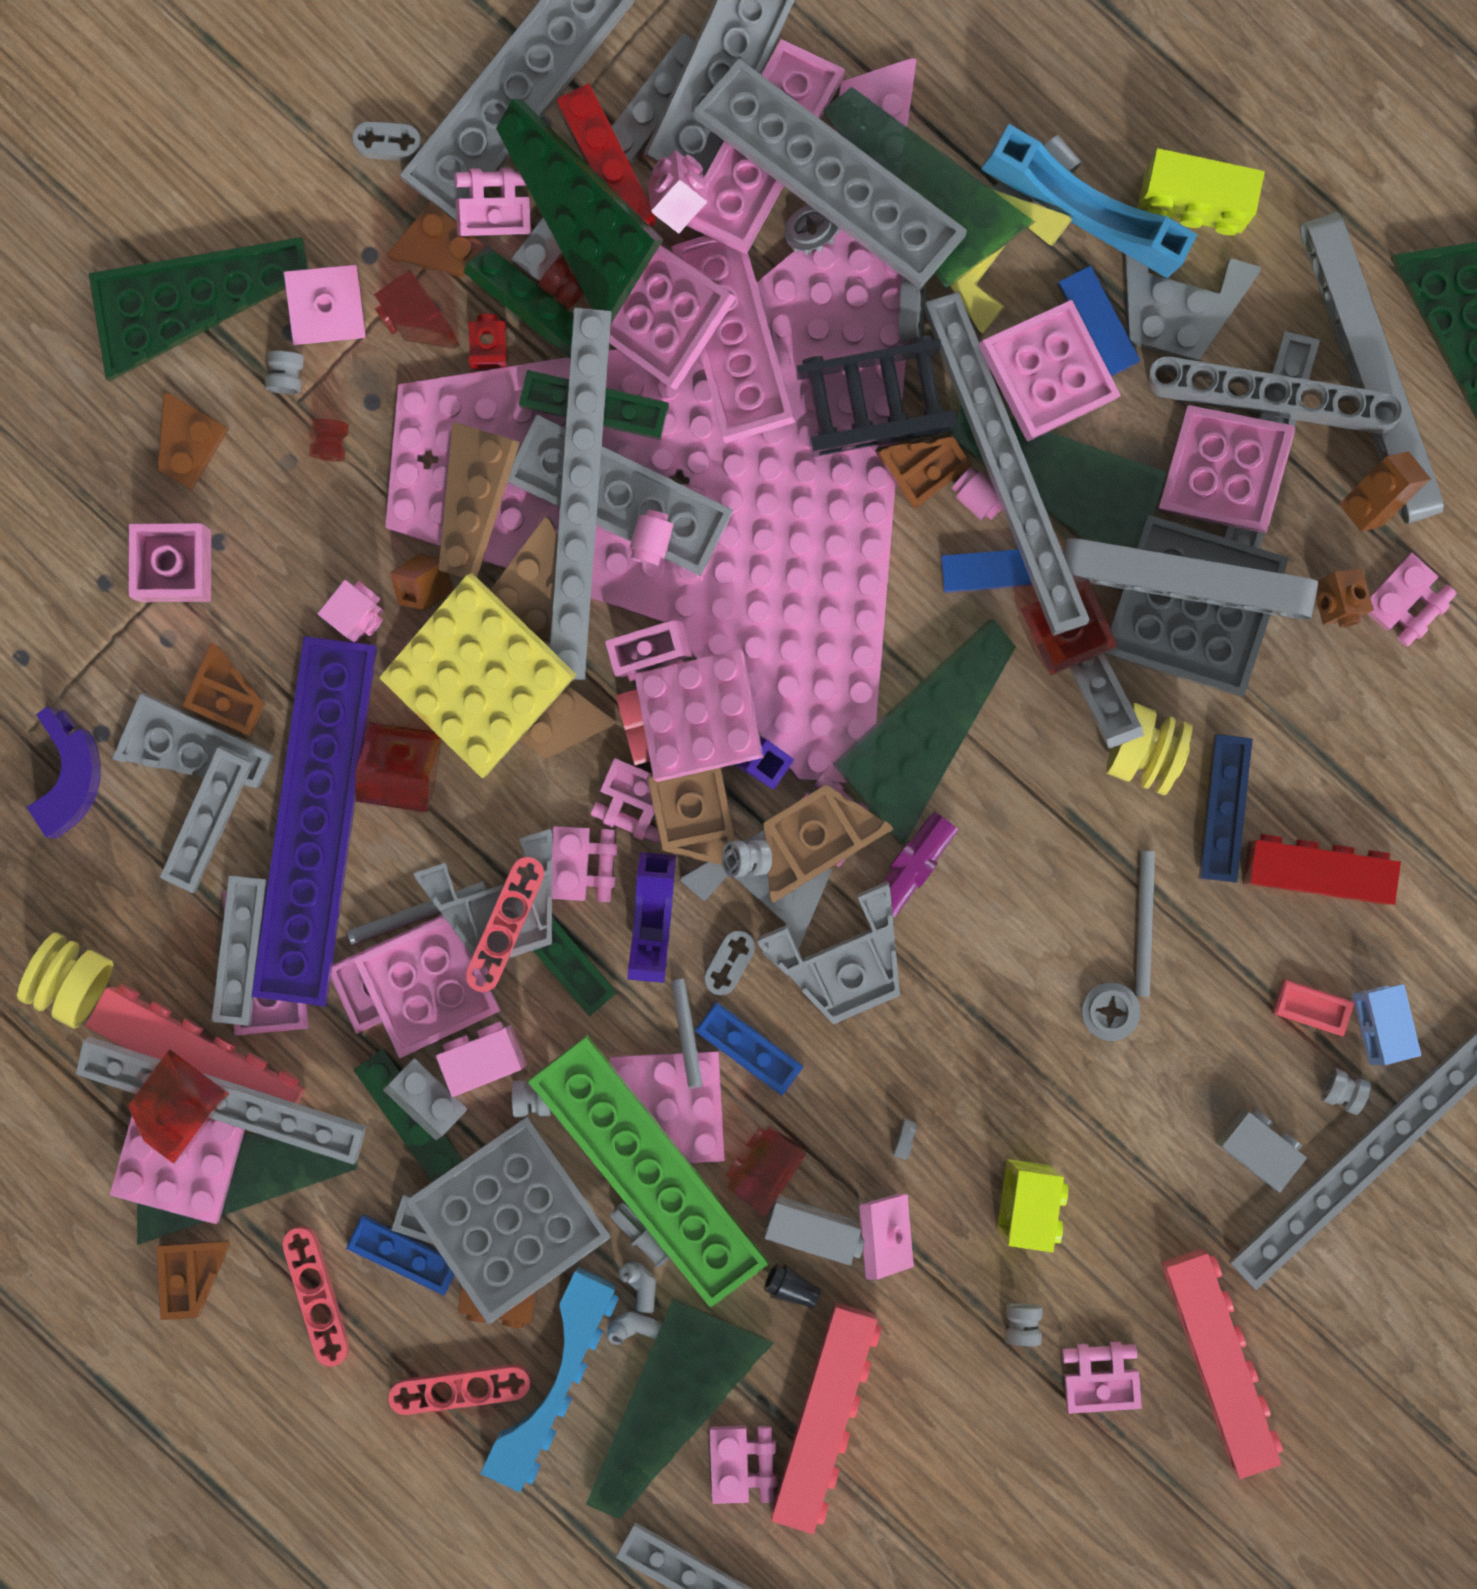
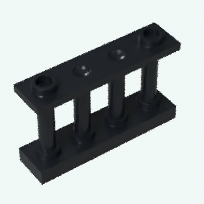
(898, 425)

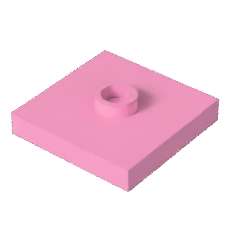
(324, 304)
(886, 1236)

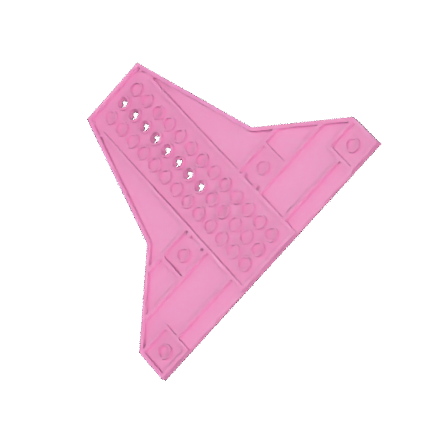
(807, 537)

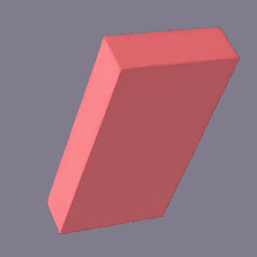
(1313, 1007)

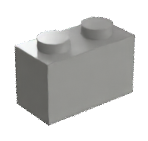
(425, 1099)
(1261, 1149)

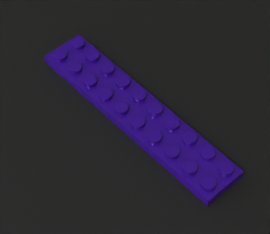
(314, 822)

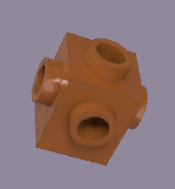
(1343, 598)

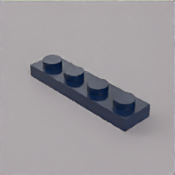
(1225, 808)

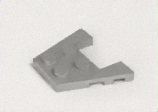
(1178, 316)
(794, 908)
(471, 913)
(850, 973)

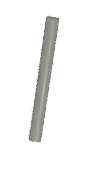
(406, 916)
(1145, 923)

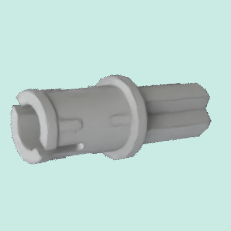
(632, 1226)

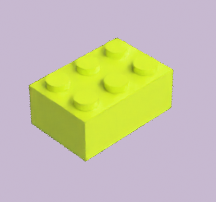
(1201, 191)
(1031, 1206)

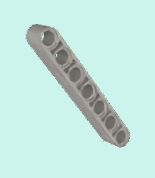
(1292, 389)
(1191, 579)

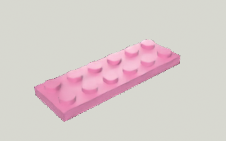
(738, 189)
(741, 352)

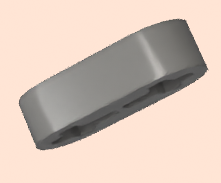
(388, 133)
(911, 311)
(737, 967)

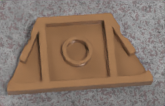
(529, 580)
(565, 724)
(692, 815)
(816, 837)

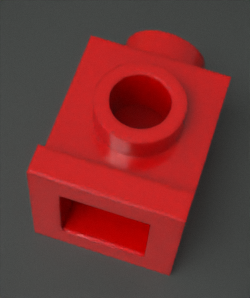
(488, 356)

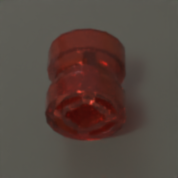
(561, 283)
(328, 440)

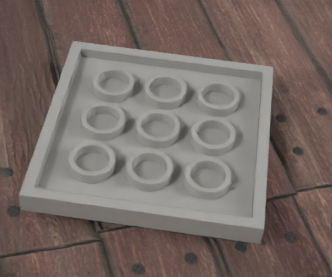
(507, 1220)

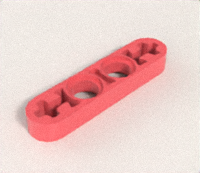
(509, 926)
(311, 1296)
(460, 1393)

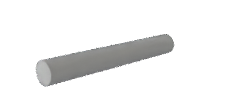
(686, 1033)

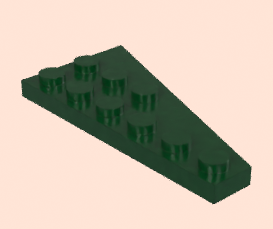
(590, 222)
(1445, 294)
(169, 301)

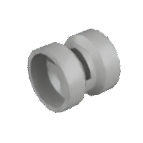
(284, 372)
(743, 858)
(1343, 1090)
(527, 1100)
(1023, 1324)

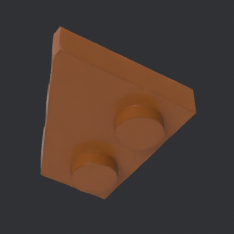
(435, 244)
(186, 441)
(923, 466)
(224, 693)
(187, 1276)

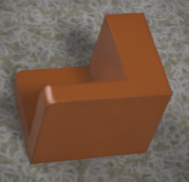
(420, 582)

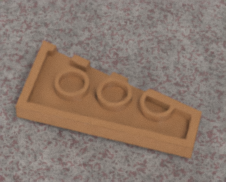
(474, 491)

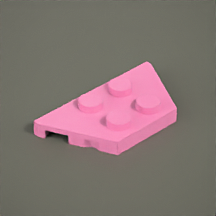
(887, 87)

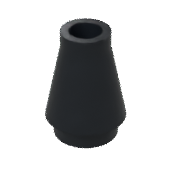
(790, 1287)

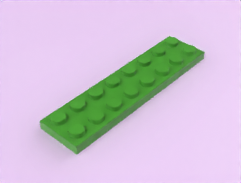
(648, 1171)

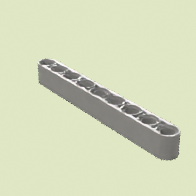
(1366, 347)

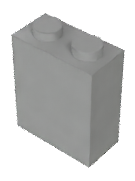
(814, 1230)

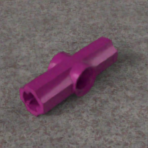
(918, 859)

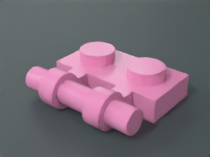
(491, 215)
(1401, 590)
(631, 786)
(570, 863)
(1103, 1389)
(730, 1464)

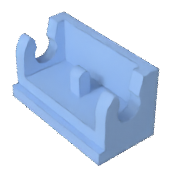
(1386, 1025)

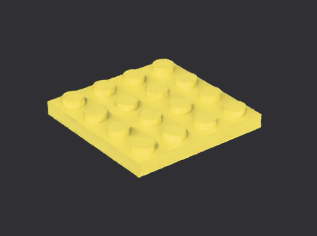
(477, 675)

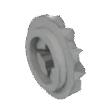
(798, 230)
(1121, 1025)

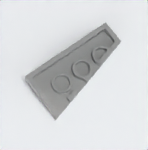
(178, 741)

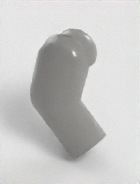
(642, 1282)
(629, 1324)

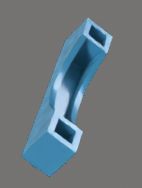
(1035, 173)
(517, 1447)

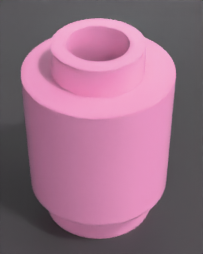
(977, 494)
(650, 538)

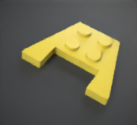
(979, 304)

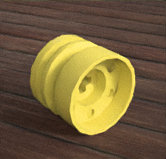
(1155, 753)
(61, 978)

